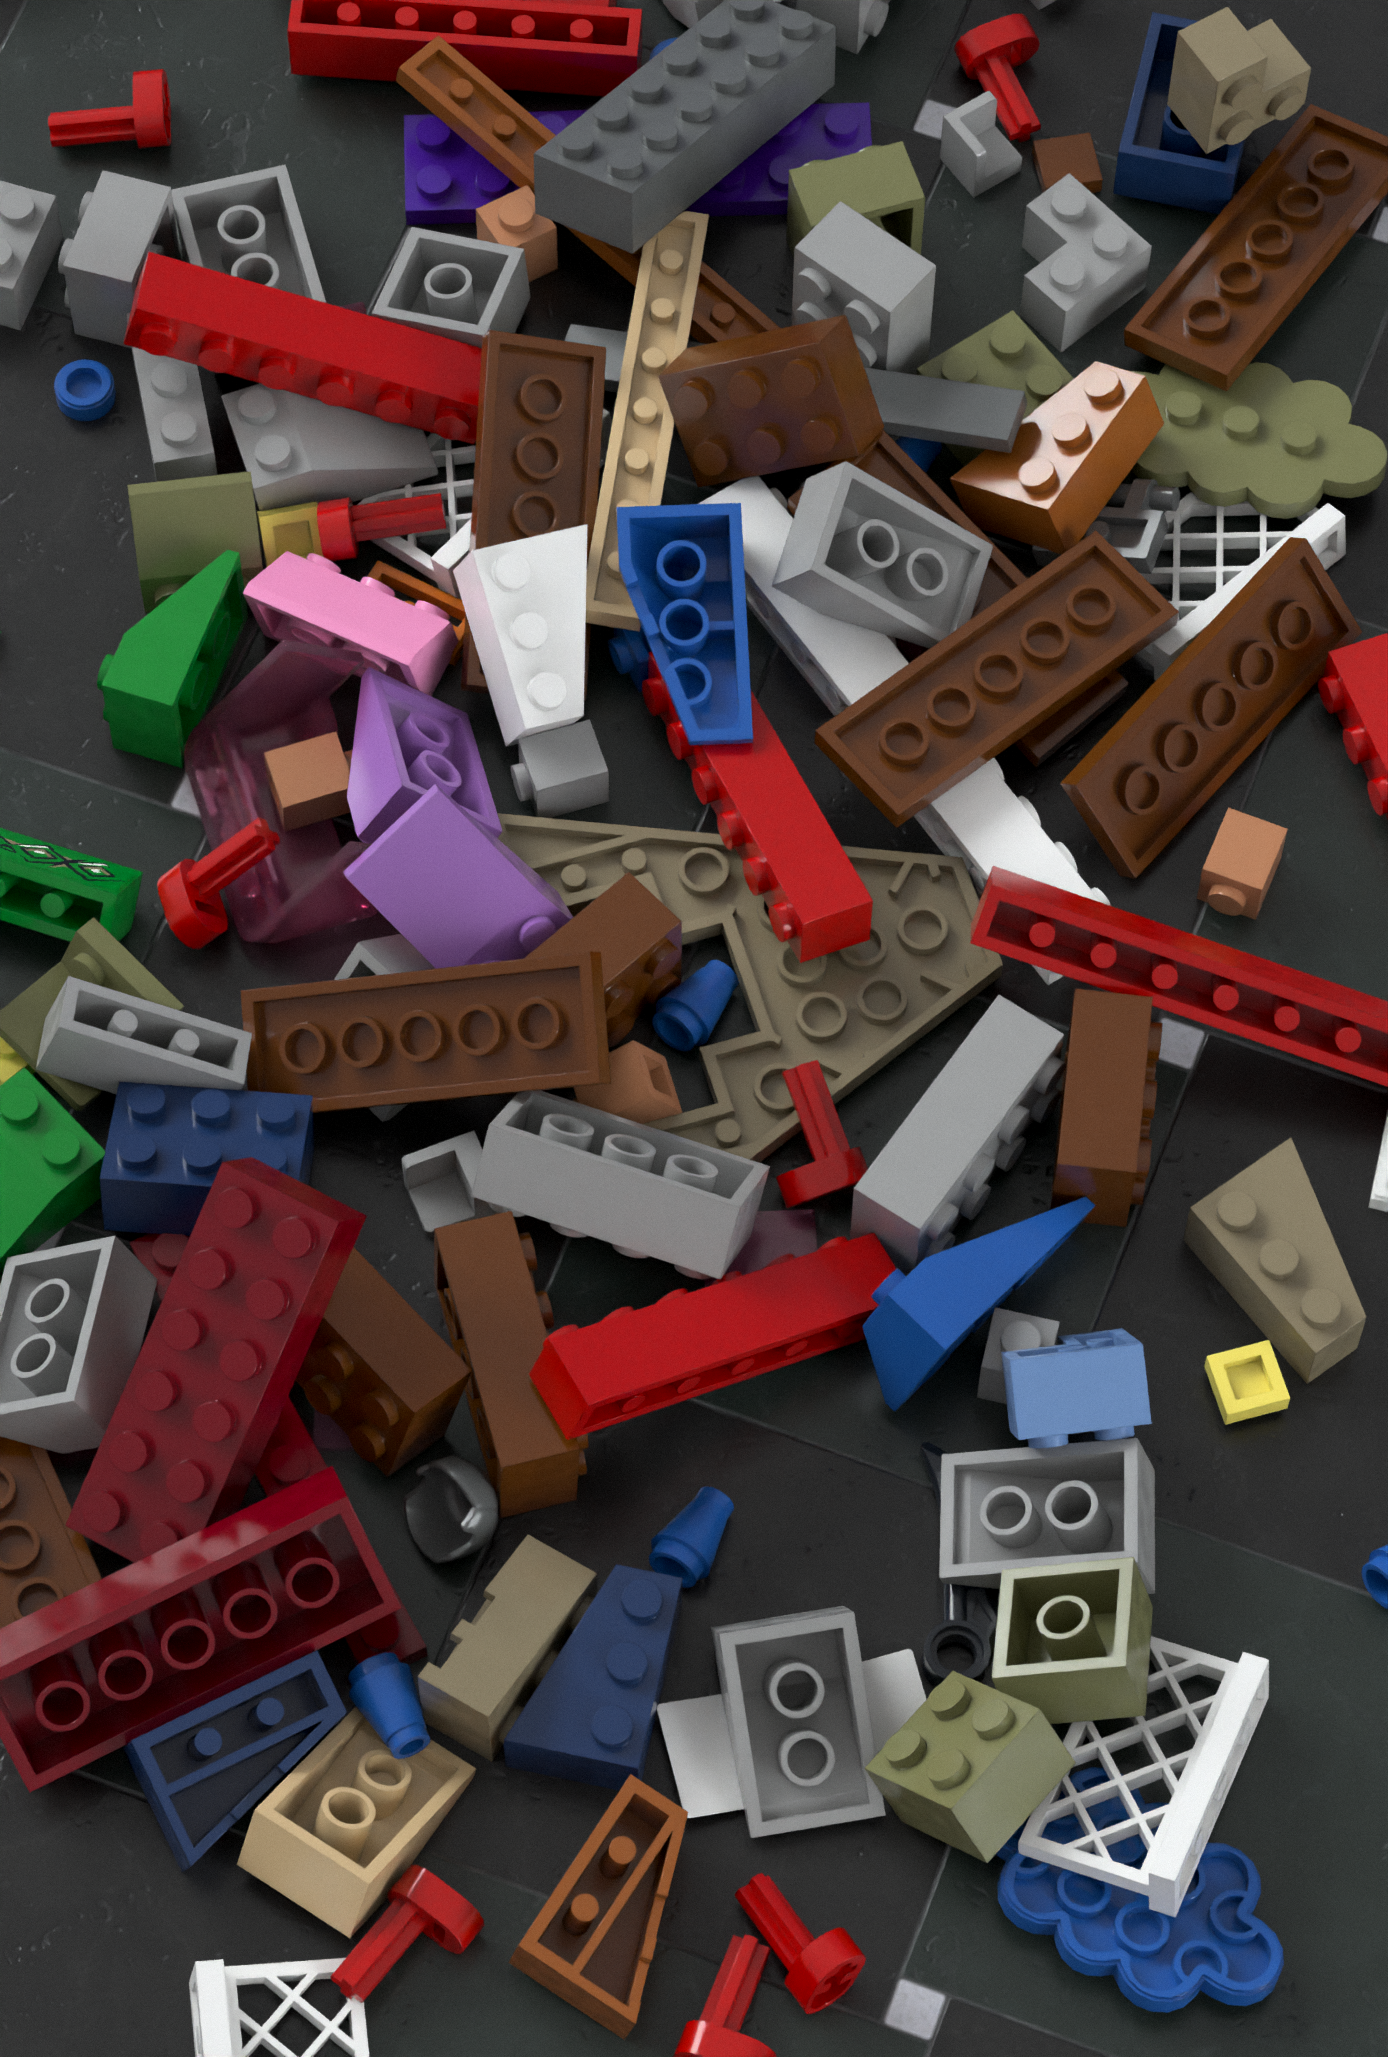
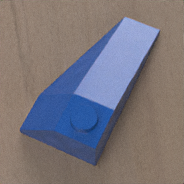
(691, 601)
(954, 1294)

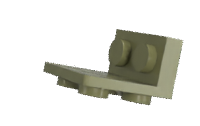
(92, 958)

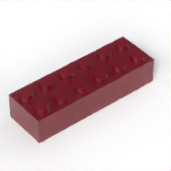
(216, 1360)
(186, 1627)

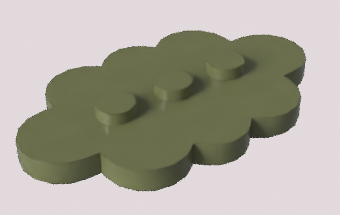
(1260, 441)

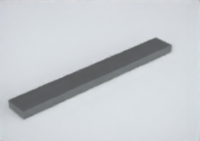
(907, 402)

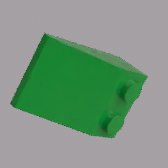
(174, 663)
(45, 1167)

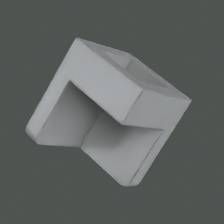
(976, 147)
(442, 1182)

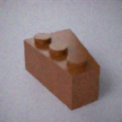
(1063, 460)
(606, 1911)

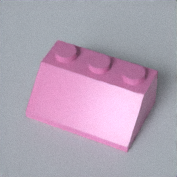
(321, 607)

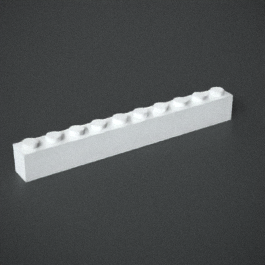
(845, 662)

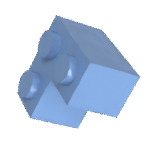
(1077, 1387)

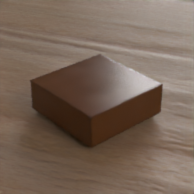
(1066, 155)

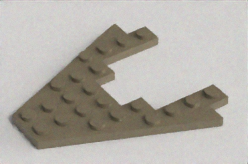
(841, 1008)

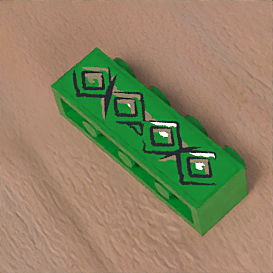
(63, 889)

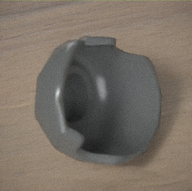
(451, 1509)

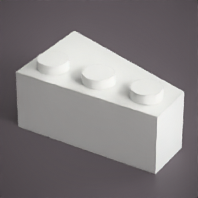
(530, 628)

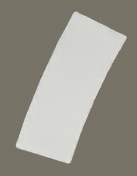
(702, 1748)

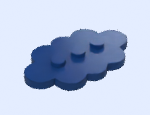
(1112, 1931)

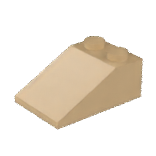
(350, 1822)

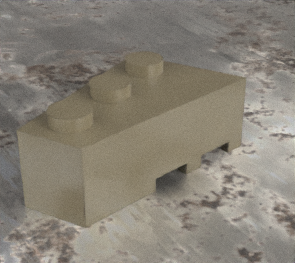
(1280, 1261)
(506, 1647)

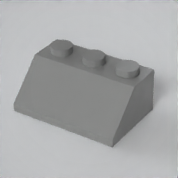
(69, 1340)

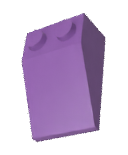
(405, 748)
(456, 887)

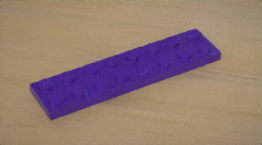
(452, 179)

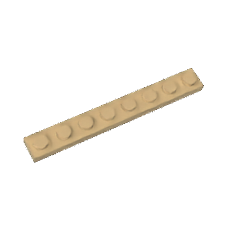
(642, 416)

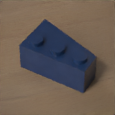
(603, 1690)
(227, 1753)

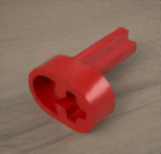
(989, 56)
(145, 121)
(345, 525)
(192, 888)
(834, 1162)
(417, 1905)
(817, 1967)
(727, 2004)

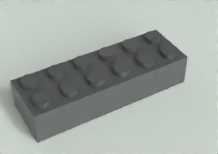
(684, 121)

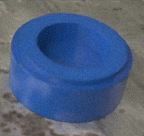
(85, 390)

